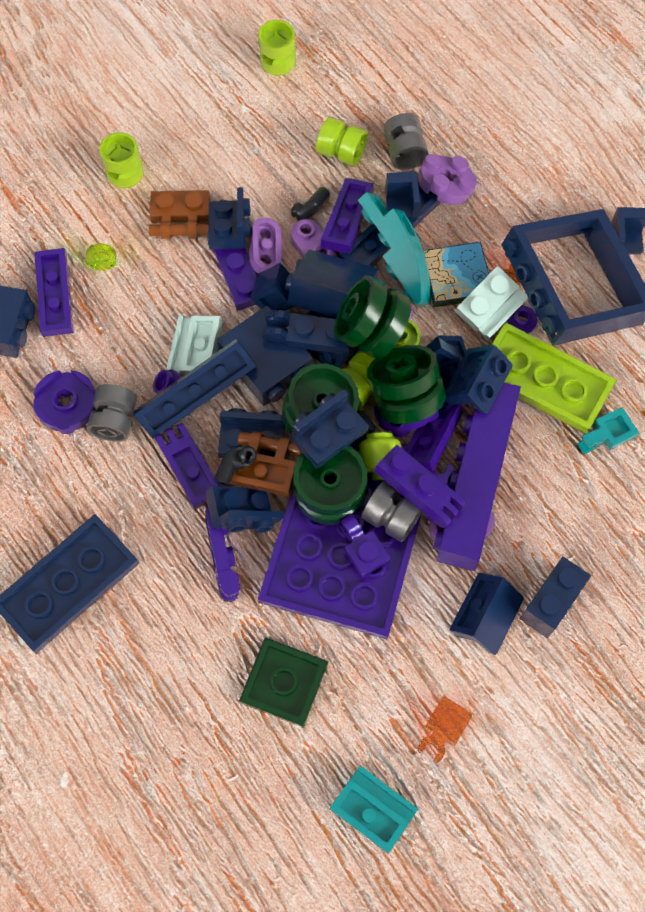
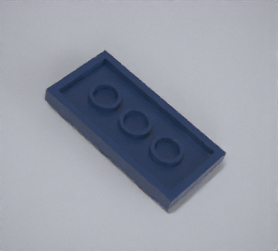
(65, 583)

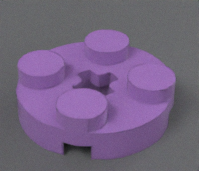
(447, 178)

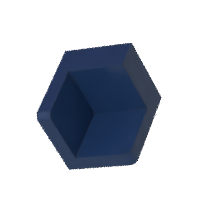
(403, 193)
(629, 226)
(270, 289)

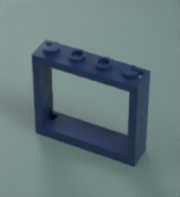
(611, 257)

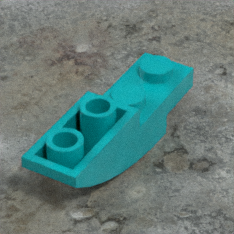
(406, 257)

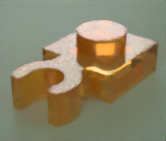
(447, 725)

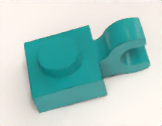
(610, 429)

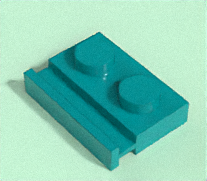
(374, 809)

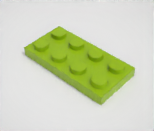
(554, 379)

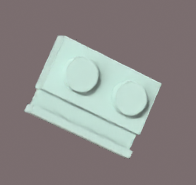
(491, 303)
(194, 342)

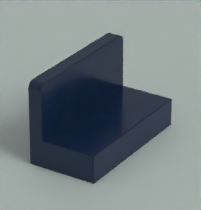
(487, 612)

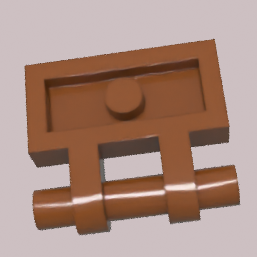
(179, 206)
(268, 472)

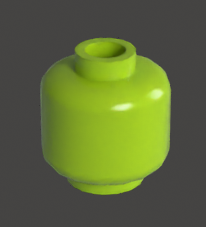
(375, 448)

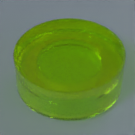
(100, 257)

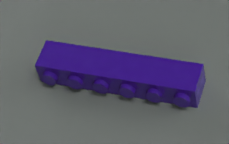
(477, 480)

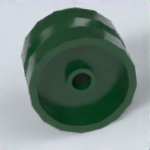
(372, 317)
(407, 384)
(312, 386)
(326, 501)

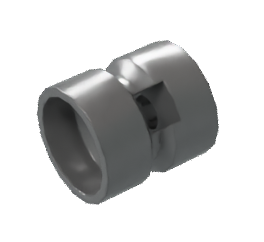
(405, 141)
(112, 413)
(391, 511)

